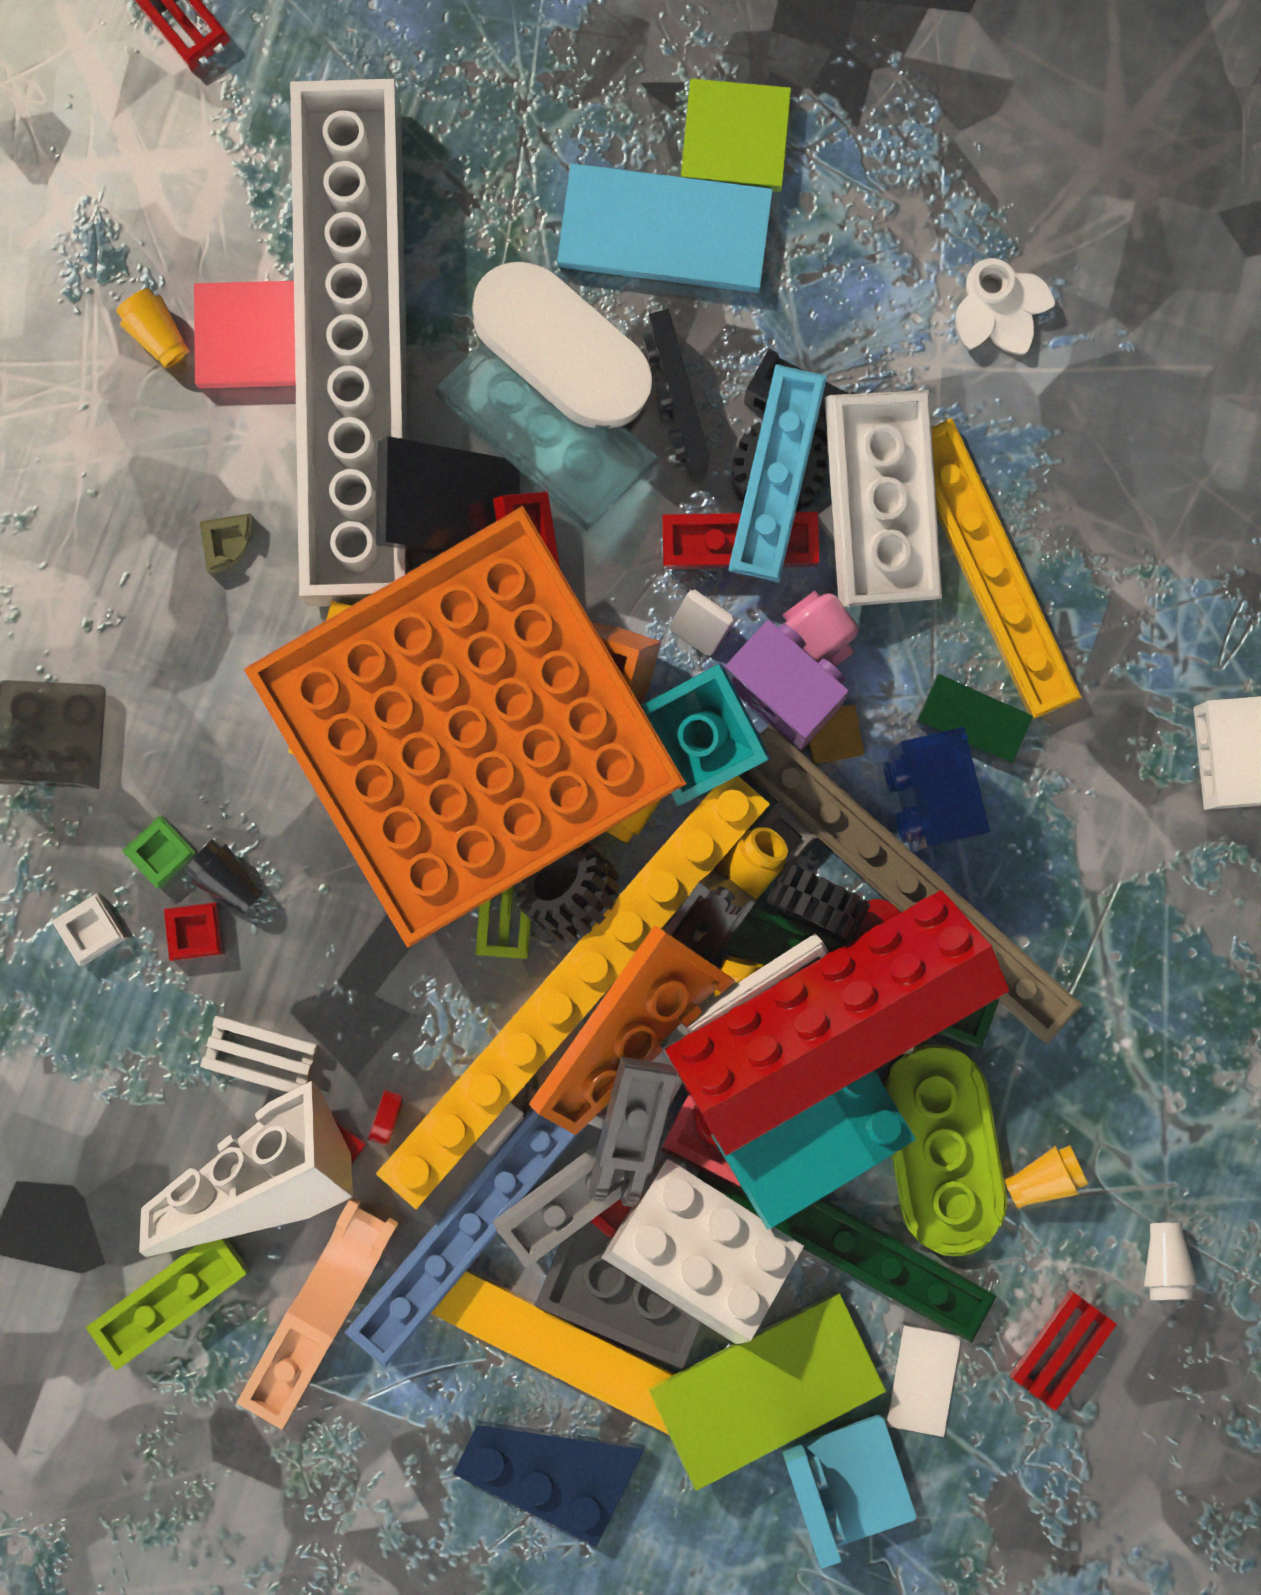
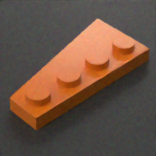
(640, 1010)

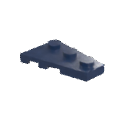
(550, 1475)

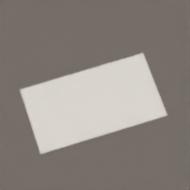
(923, 1381)

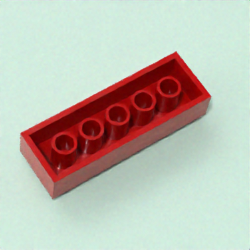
(837, 1020)

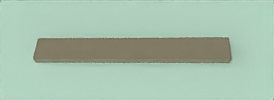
(900, 875)

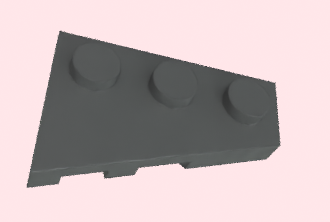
(611, 1302)

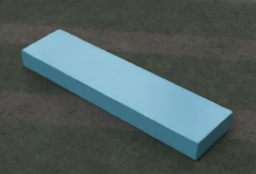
(777, 473)

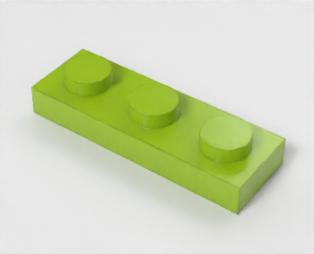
(166, 1300)

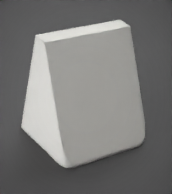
(701, 622)

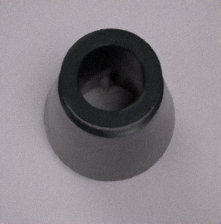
(223, 876)

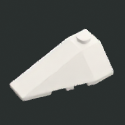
(268, 1177)

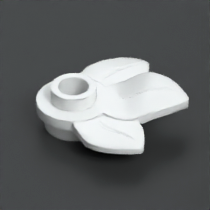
(1001, 315)

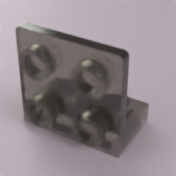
(51, 734)

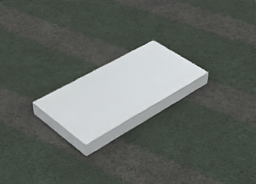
(883, 497)

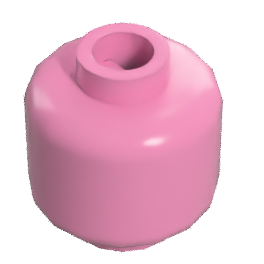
(824, 627)

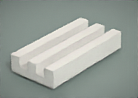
(216, 1043)

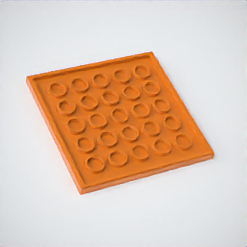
(464, 726)

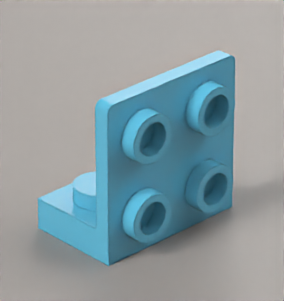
(848, 1485)

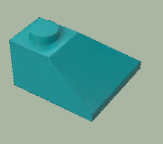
(706, 732)

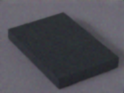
(436, 494)

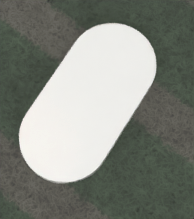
(561, 345)

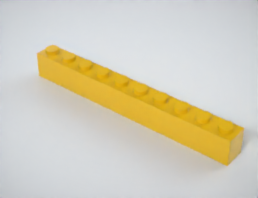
(570, 991)

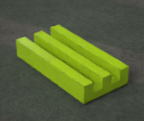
(503, 948)

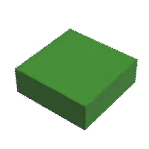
(160, 852)

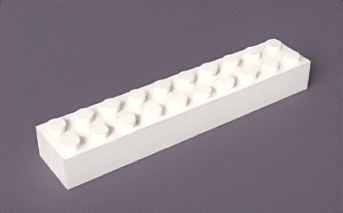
(346, 328)

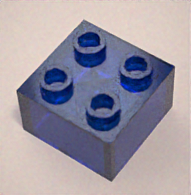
(936, 790)

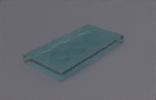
(575, 463)

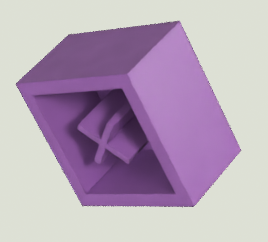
(786, 683)

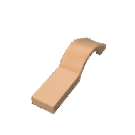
(316, 1315)

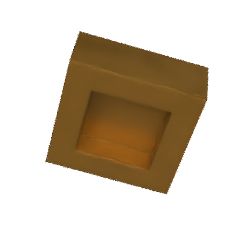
(838, 738)

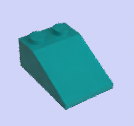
(819, 1149)

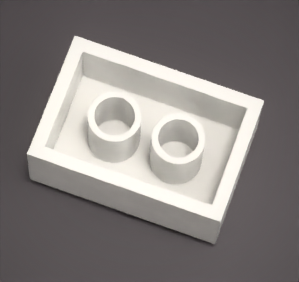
(703, 1252)

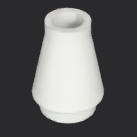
(1169, 1264)

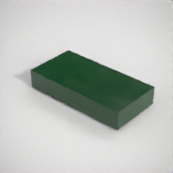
(988, 723)

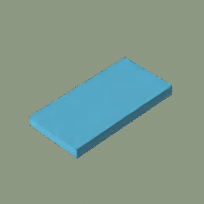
(664, 228)

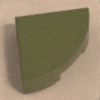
(226, 541)

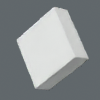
(89, 929)

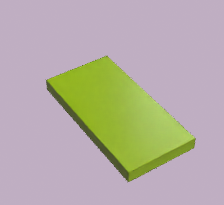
(766, 1390)

